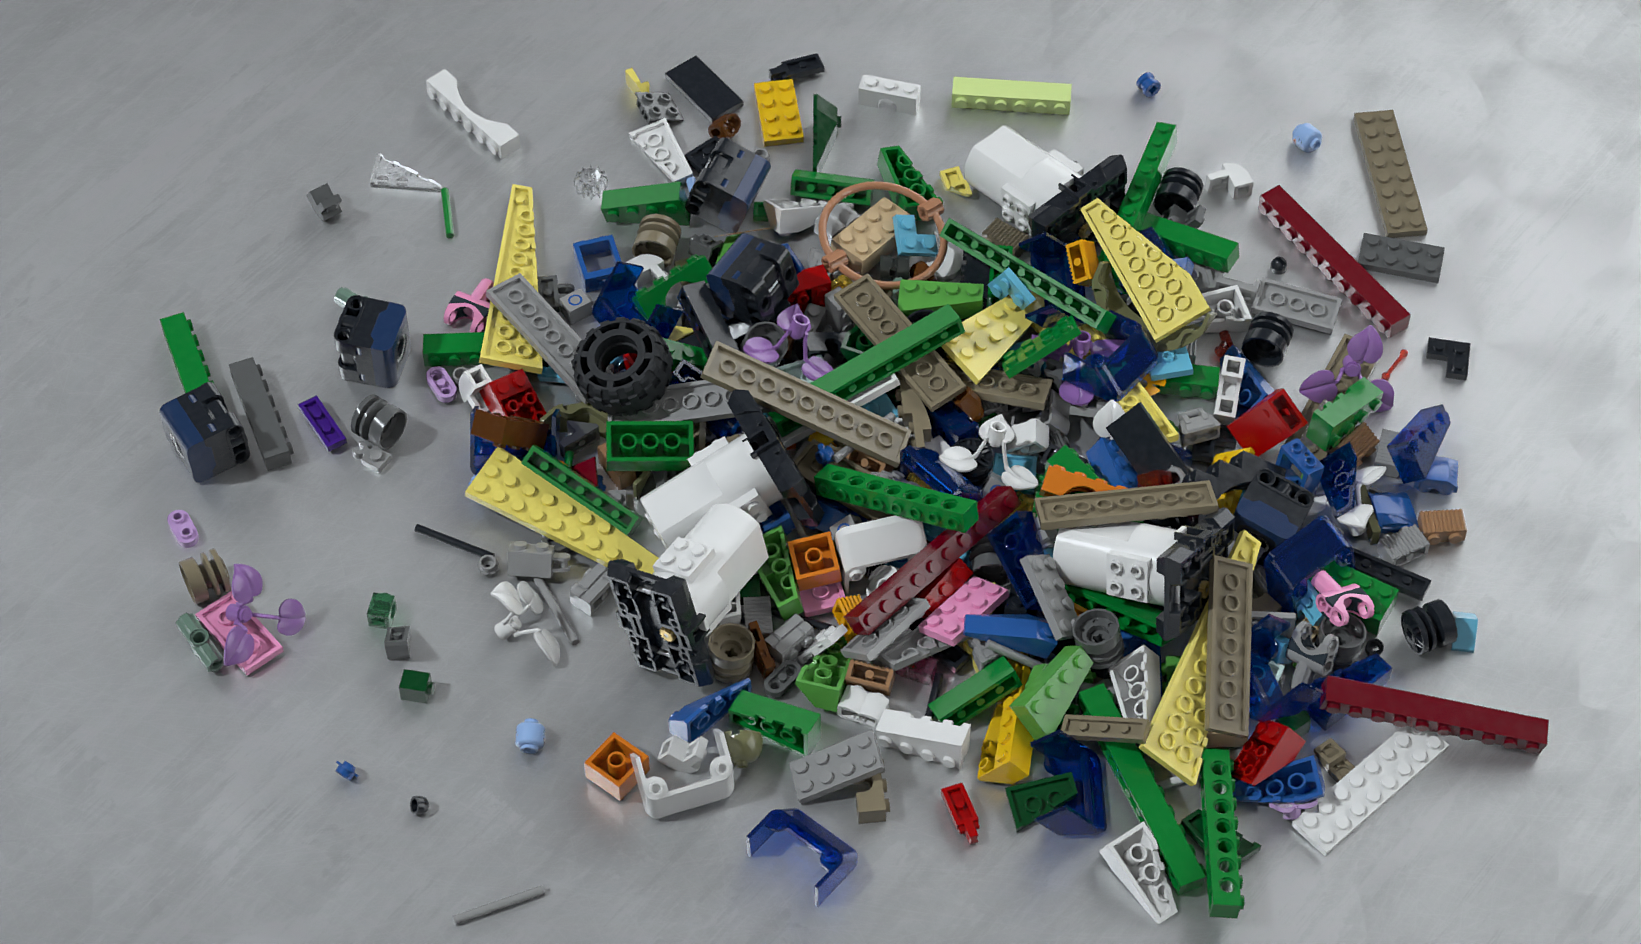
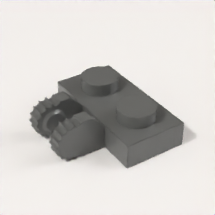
(549, 289)

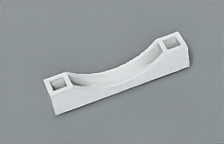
(495, 135)

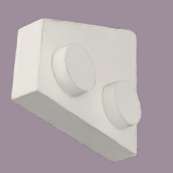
(824, 639)

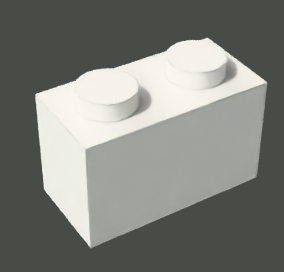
(1029, 438)

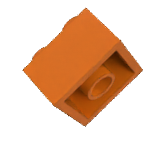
(814, 561)
(612, 766)

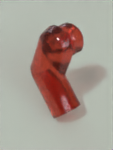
(1226, 343)

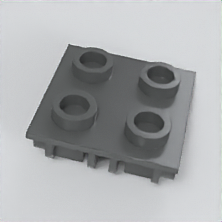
(657, 107)

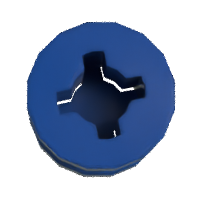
(1148, 84)

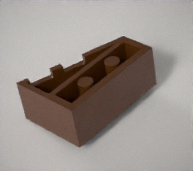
(509, 431)

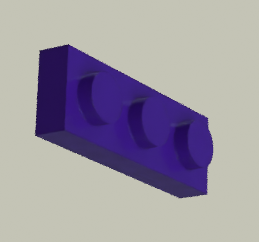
(322, 423)

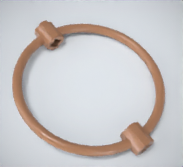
(927, 211)

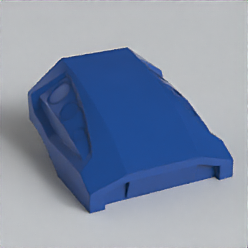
(1441, 476)
(1393, 511)

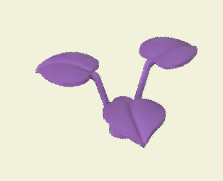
(797, 326)
(1081, 346)
(1362, 347)
(245, 585)

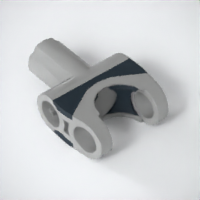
(1308, 656)

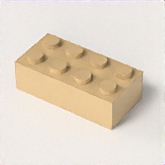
(869, 236)

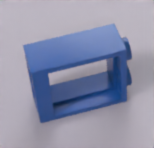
(593, 280)
(1309, 465)

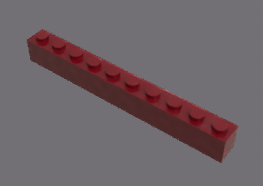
(1334, 261)
(930, 563)
(1434, 714)

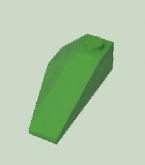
(824, 678)

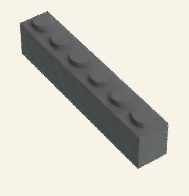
(260, 413)

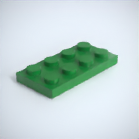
(1036, 349)

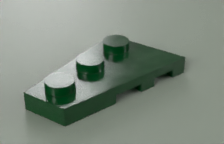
(1039, 797)
(1194, 827)

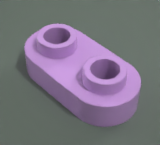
(444, 388)
(181, 527)

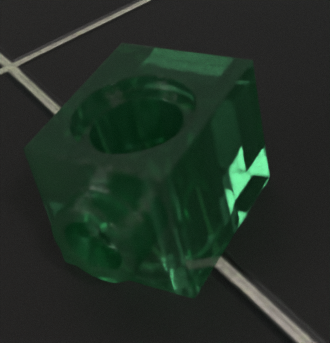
(381, 610)

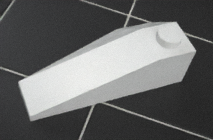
(793, 216)
(1139, 867)

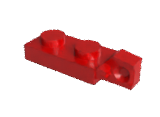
(961, 811)

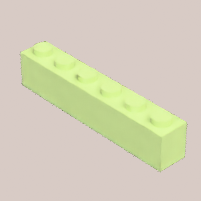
(1011, 95)

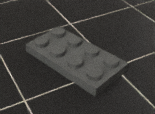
(1401, 257)

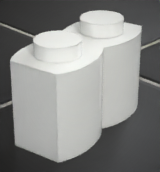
(862, 706)

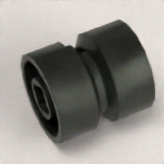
(901, 264)

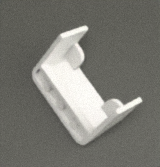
(876, 544)
(662, 802)

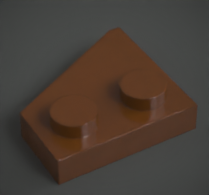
(762, 658)

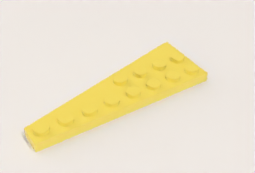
(990, 336)

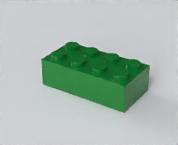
(649, 445)
(1381, 594)

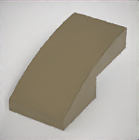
(1333, 759)

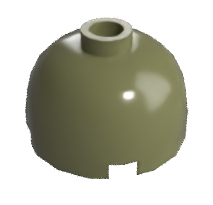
(744, 747)

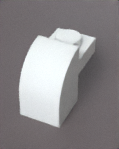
(1232, 177)
(652, 269)
(471, 383)
(683, 755)

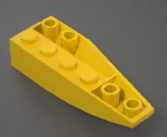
(1007, 745)

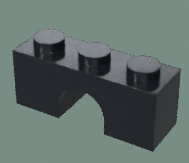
(822, 343)

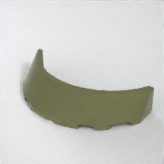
(1107, 297)
(586, 413)

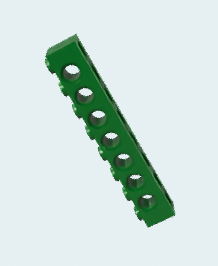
(896, 498)
(1218, 817)

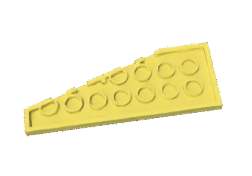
(1156, 284)

